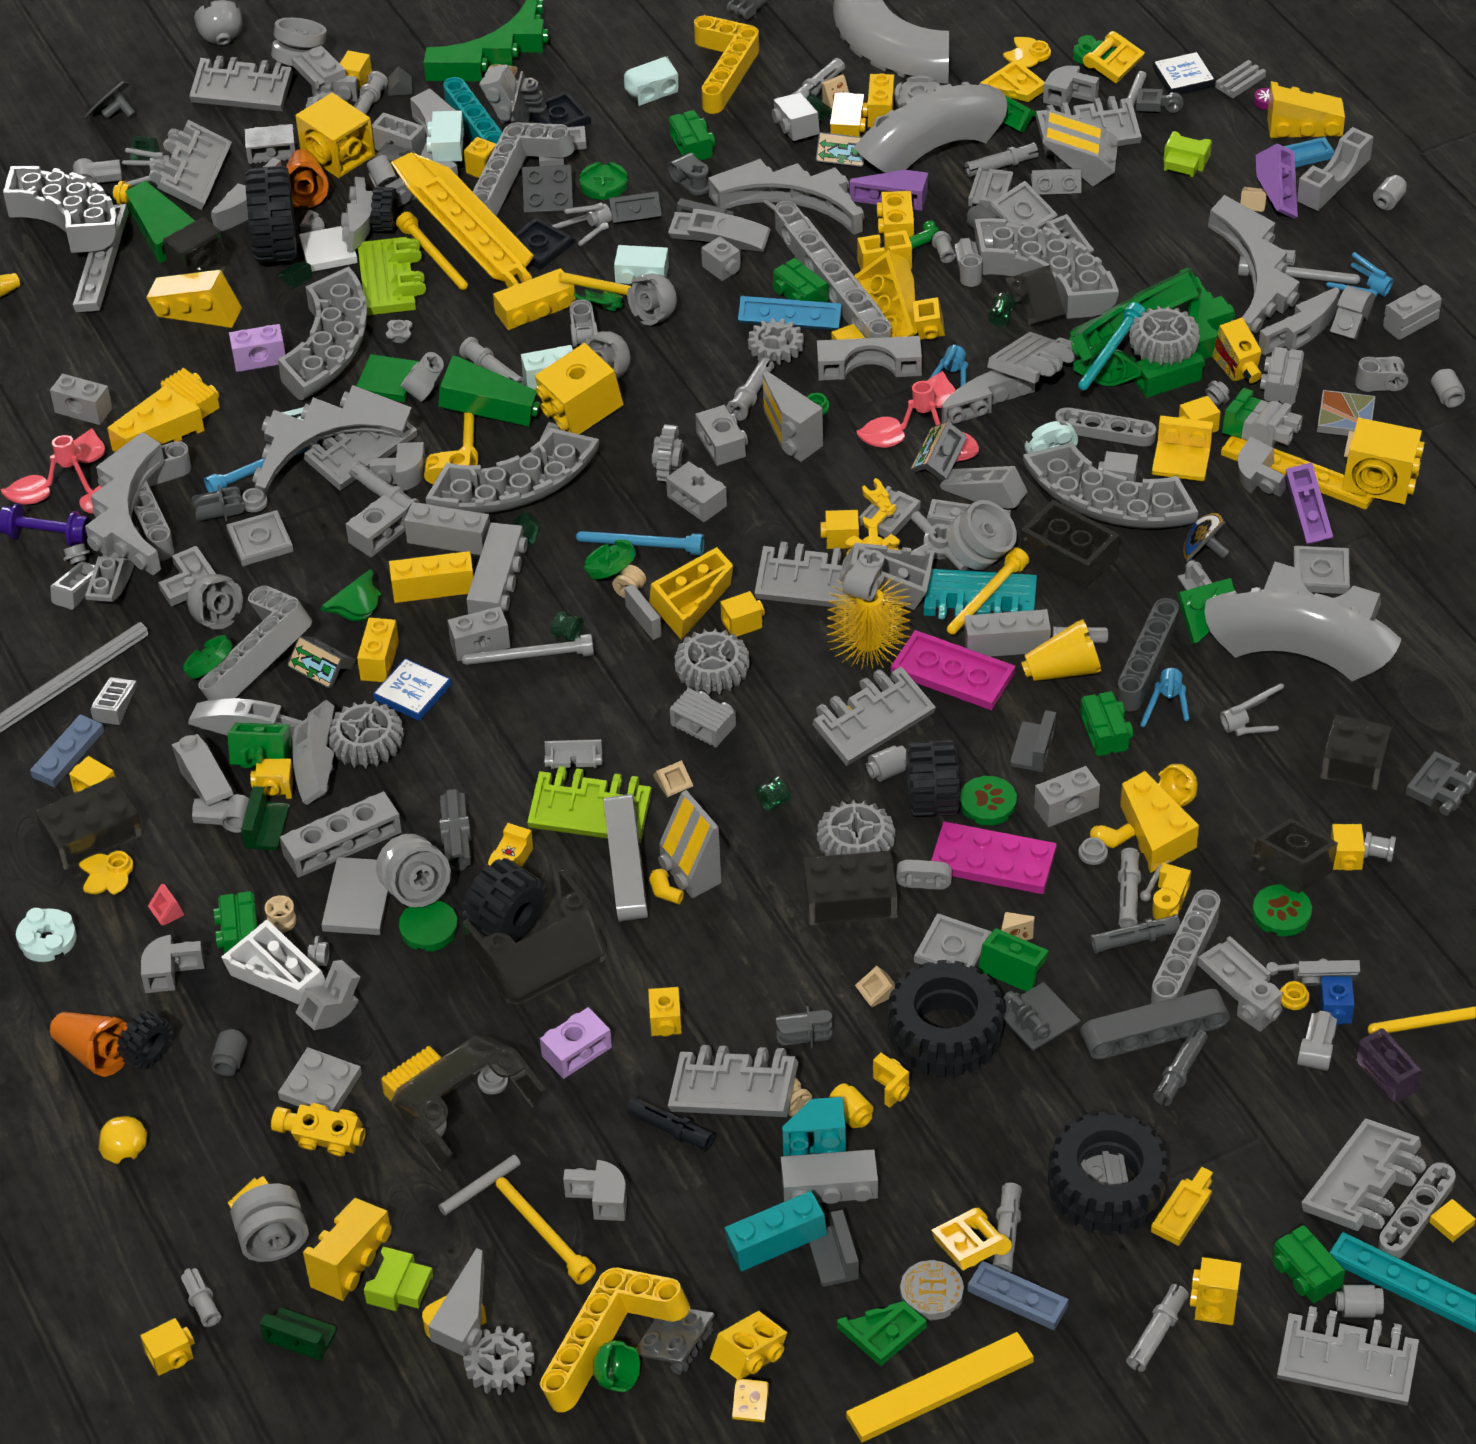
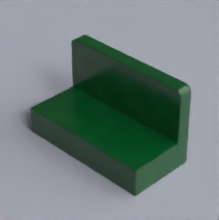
(263, 821)
(297, 1333)

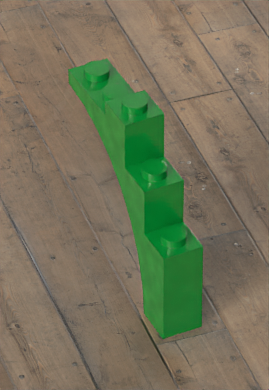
(471, 59)
(1209, 315)
(1096, 333)

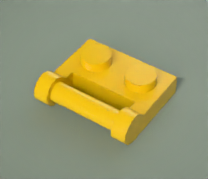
(1119, 61)
(964, 1245)

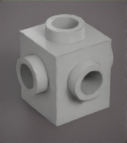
(1259, 1003)

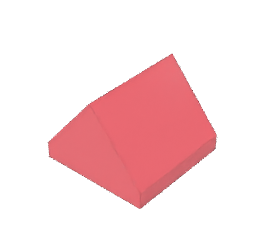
(165, 906)

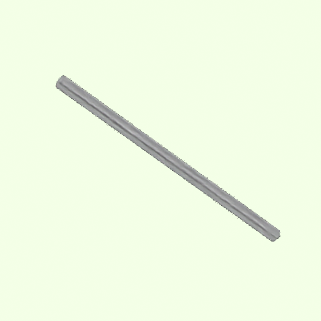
(72, 675)

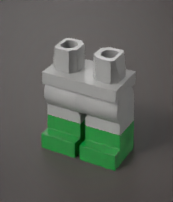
(1260, 420)

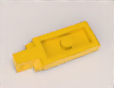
(1183, 1207)

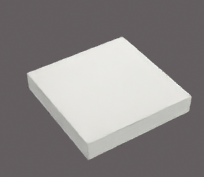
(326, 249)

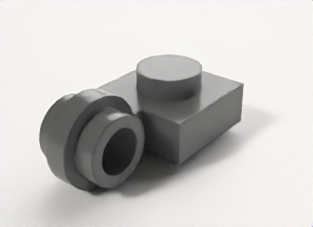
(1152, 100)

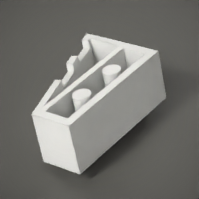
(273, 964)

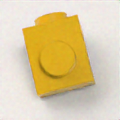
(893, 1077)

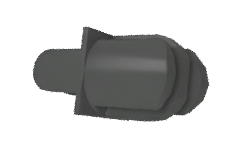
(746, 8)
(218, 503)
(804, 1027)

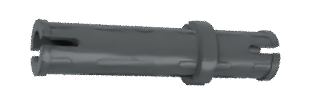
(1147, 930)
(1175, 1075)

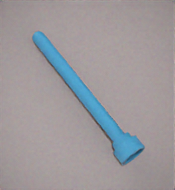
(212, 481)
(692, 544)

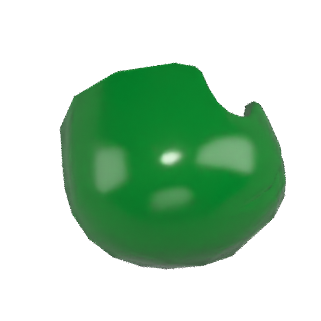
(616, 1366)

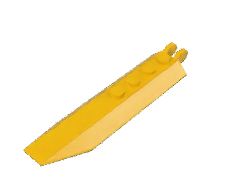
(465, 218)

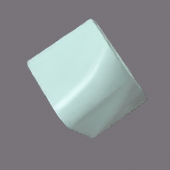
(647, 73)

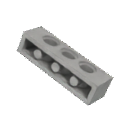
(340, 834)

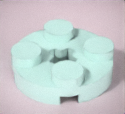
(1051, 433)
(41, 921)

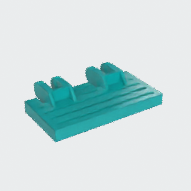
(959, 587)

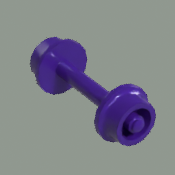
(13, 520)

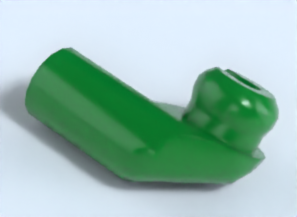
(925, 236)

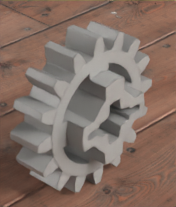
(775, 341)
(667, 452)
(499, 1360)

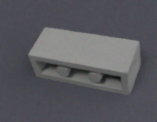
(446, 528)
(1006, 632)
(831, 1176)

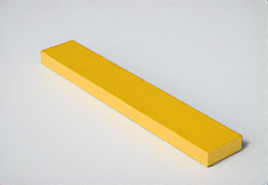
(1328, 480)
(939, 1387)

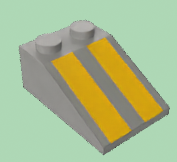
(1081, 145)
(792, 417)
(691, 847)

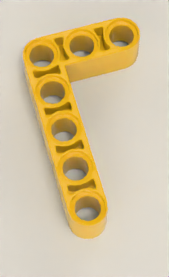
(740, 49)
(613, 1296)

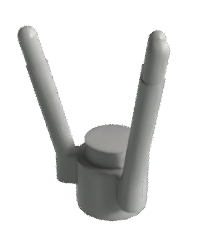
(154, 156)
(597, 216)
(1236, 717)

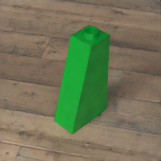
(155, 216)
(486, 393)

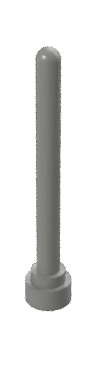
(1307, 274)
(581, 645)

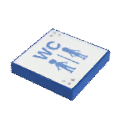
(412, 689)

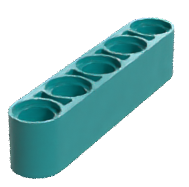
(475, 117)

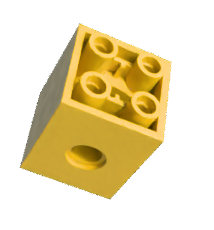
(336, 134)
(578, 390)
(1383, 461)

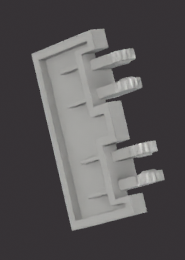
(240, 84)
(1120, 121)
(193, 163)
(1032, 357)
(352, 447)
(798, 579)
(873, 716)
(733, 1083)
(1365, 1167)
(1346, 1360)

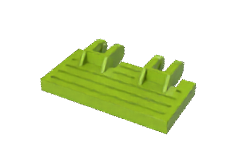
(388, 276)
(581, 806)

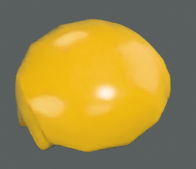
(1179, 783)
(122, 1138)

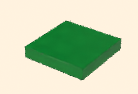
(384, 376)

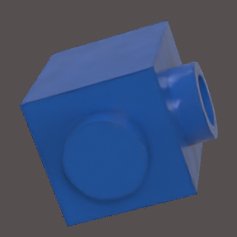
(1337, 997)

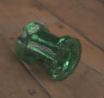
(1001, 309)

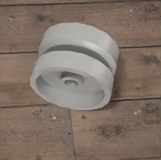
(296, 37)
(981, 535)
(413, 870)
(269, 1222)

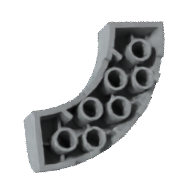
(892, 41)
(931, 121)
(65, 201)
(1016, 249)
(334, 337)
(515, 480)
(1109, 496)
(1301, 626)

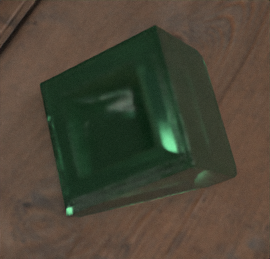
(296, 274)

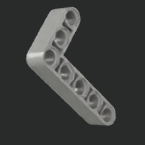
(510, 152)
(146, 510)
(281, 626)

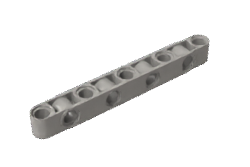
(820, 258)

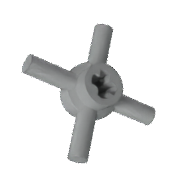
(935, 540)

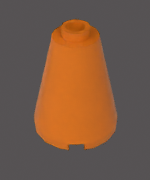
(307, 179)
(90, 1040)

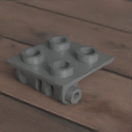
(527, 99)
(547, 188)
(1038, 1015)
(677, 1340)

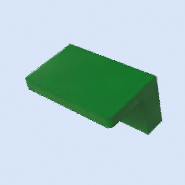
(1018, 115)
(1011, 959)

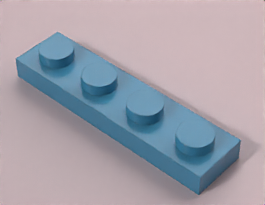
(803, 313)

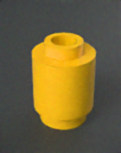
(856, 1108)

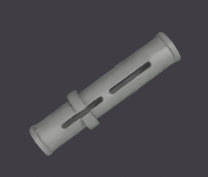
(815, 83)
(1002, 159)
(1129, 878)
(1008, 1218)
(1163, 1317)

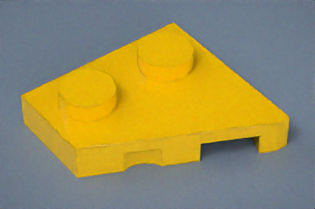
(1016, 82)

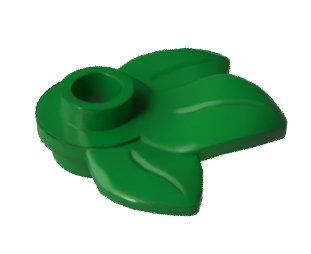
(1088, 44)
(608, 299)

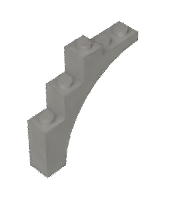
(422, 111)
(757, 183)
(1253, 239)
(290, 435)
(113, 504)

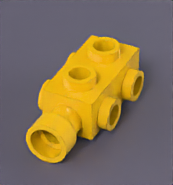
(322, 1130)

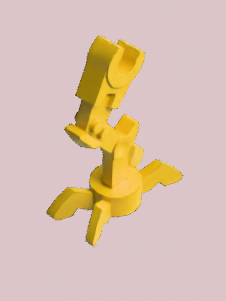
(880, 499)

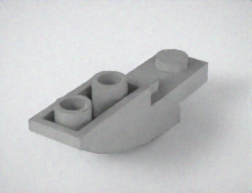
(233, 207)
(357, 219)
(709, 225)
(1303, 326)
(979, 394)
(109, 577)
(222, 714)
(311, 755)

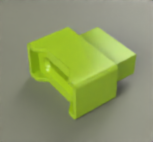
(1186, 154)
(398, 1281)

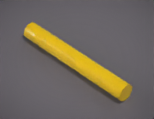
(593, 283)

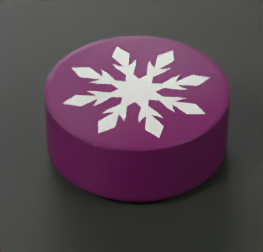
(1261, 98)

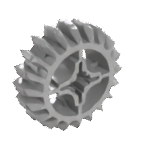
(1164, 335)
(712, 669)
(365, 734)
(838, 829)

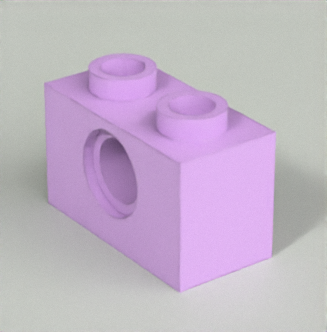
(257, 347)
(575, 1042)

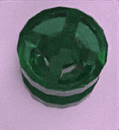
(566, 626)
(773, 793)

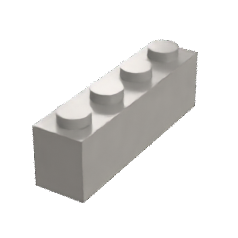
(497, 568)

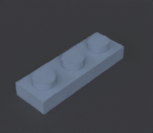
(67, 750)
(1018, 1295)

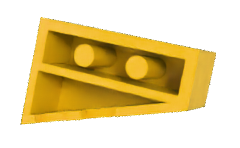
(1303, 114)
(195, 298)
(161, 416)
(691, 590)
(1158, 821)
(347, 1249)

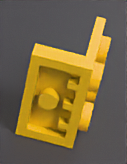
(1183, 448)

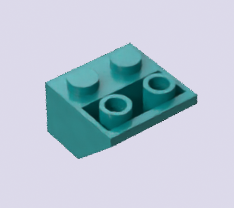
(816, 1128)

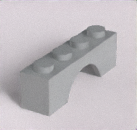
(1320, 185)
(897, 354)
(1290, 577)

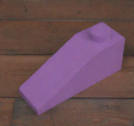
(1277, 175)
(869, 188)
(1308, 503)

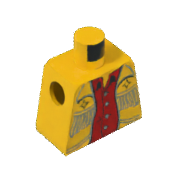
(1237, 351)

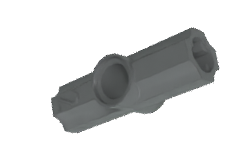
(455, 829)

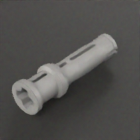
(371, 91)
(485, 358)
(747, 395)
(380, 486)

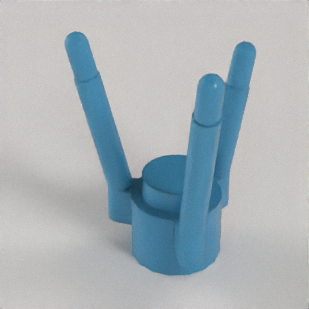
(1378, 280)
(953, 361)
(1169, 686)

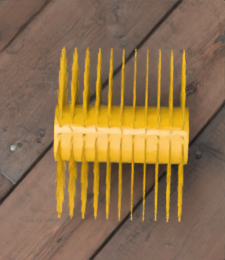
(869, 623)

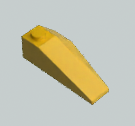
(892, 289)

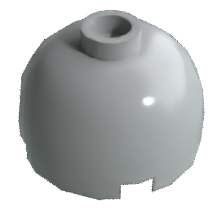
(219, 22)
(652, 298)
(611, 349)
(214, 601)

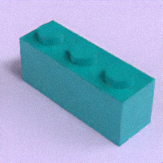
(776, 1231)

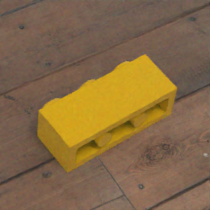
(533, 299)
(431, 576)

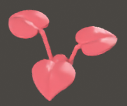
(926, 395)
(67, 453)

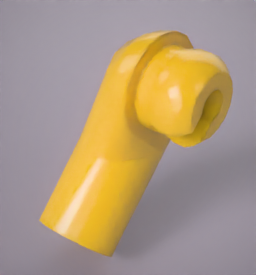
(1112, 837)
(662, 888)

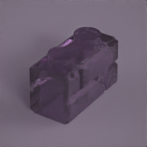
(1388, 1065)

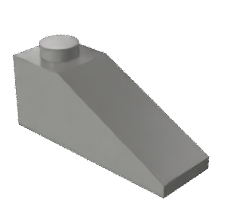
(994, 484)
(201, 769)
(459, 1317)

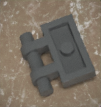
(1433, 779)

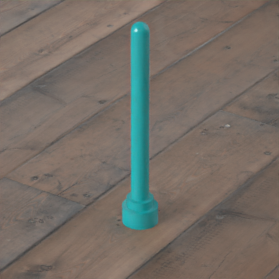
(1132, 311)

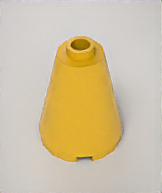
(1063, 655)

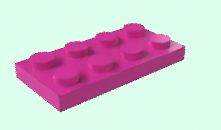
(954, 669)
(995, 857)

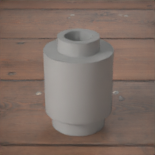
(1390, 192)
(1448, 387)
(887, 763)
(1359, 1301)

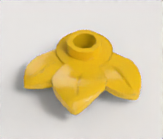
(1028, 51)
(107, 872)

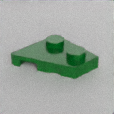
(1193, 606)
(884, 1330)

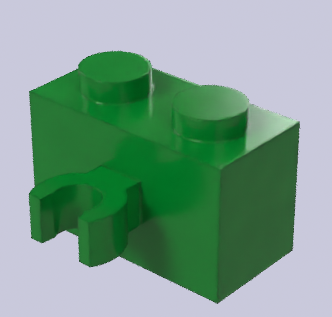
(258, 741)

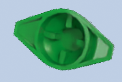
(1117, 369)
(356, 600)

